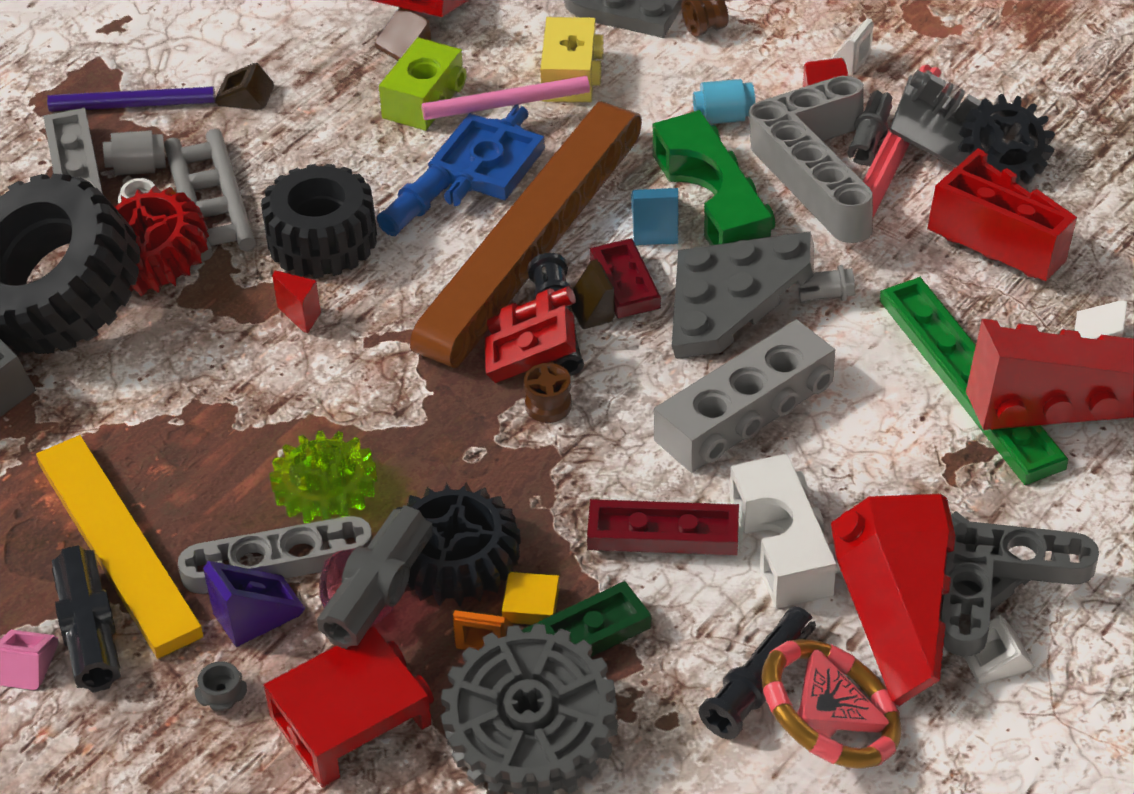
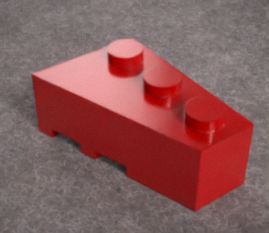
(1001, 218)

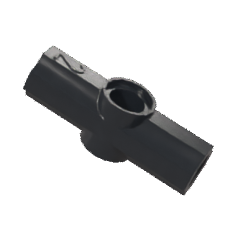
(85, 619)

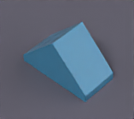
(655, 216)

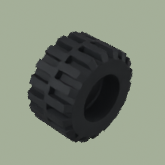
(319, 220)

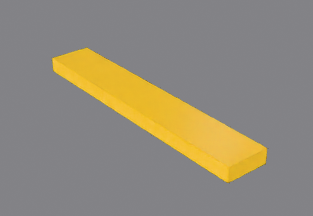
(120, 547)

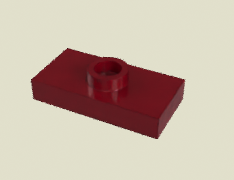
(629, 277)

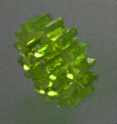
(323, 477)

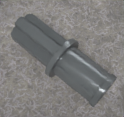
(871, 128)

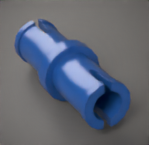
(413, 200)

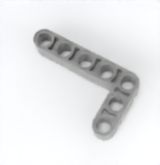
(789, 140)

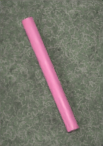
(505, 97)

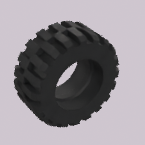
(88, 280)

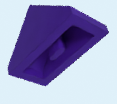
(249, 600)

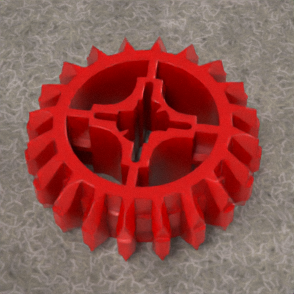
(168, 234)

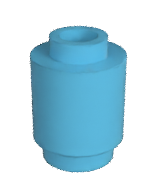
(724, 100)

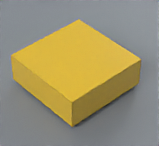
(530, 597)

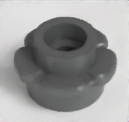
(216, 677)

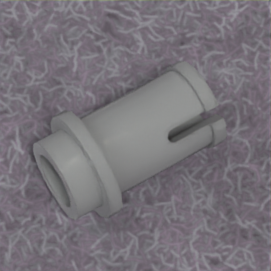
(829, 285)

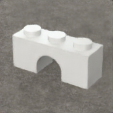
(774, 497)

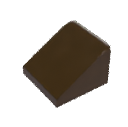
(245, 88)
(593, 297)

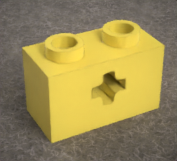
(571, 52)

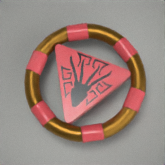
(832, 703)

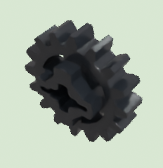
(1016, 124)

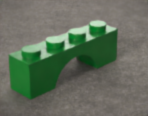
(693, 153)

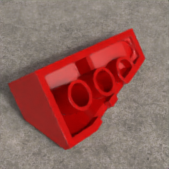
(895, 570)

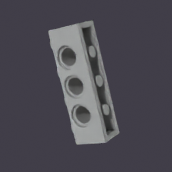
(744, 395)

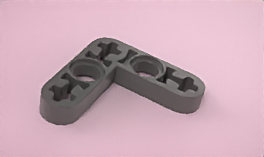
(982, 566)

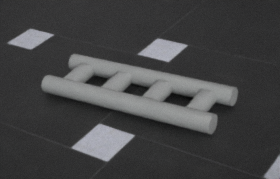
(222, 175)

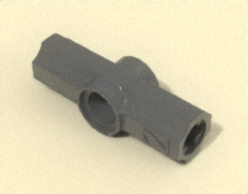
(375, 577)

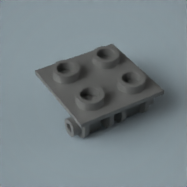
(933, 117)

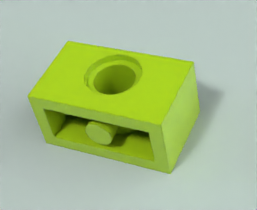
(421, 76)

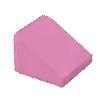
(25, 658)

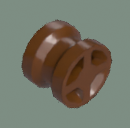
(704, 14)
(547, 392)

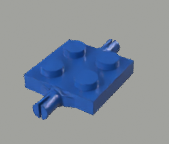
(488, 155)

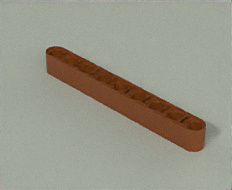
(528, 229)

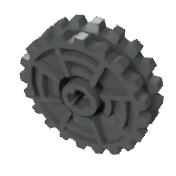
(530, 712)

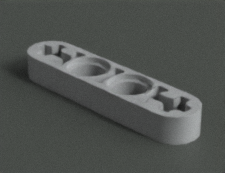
(275, 547)

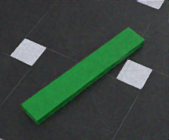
(950, 354)

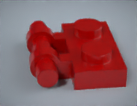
(530, 334)

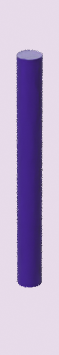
(128, 99)

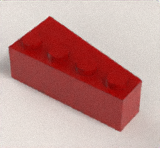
(1049, 378)

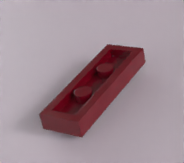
(663, 527)

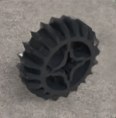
(470, 545)

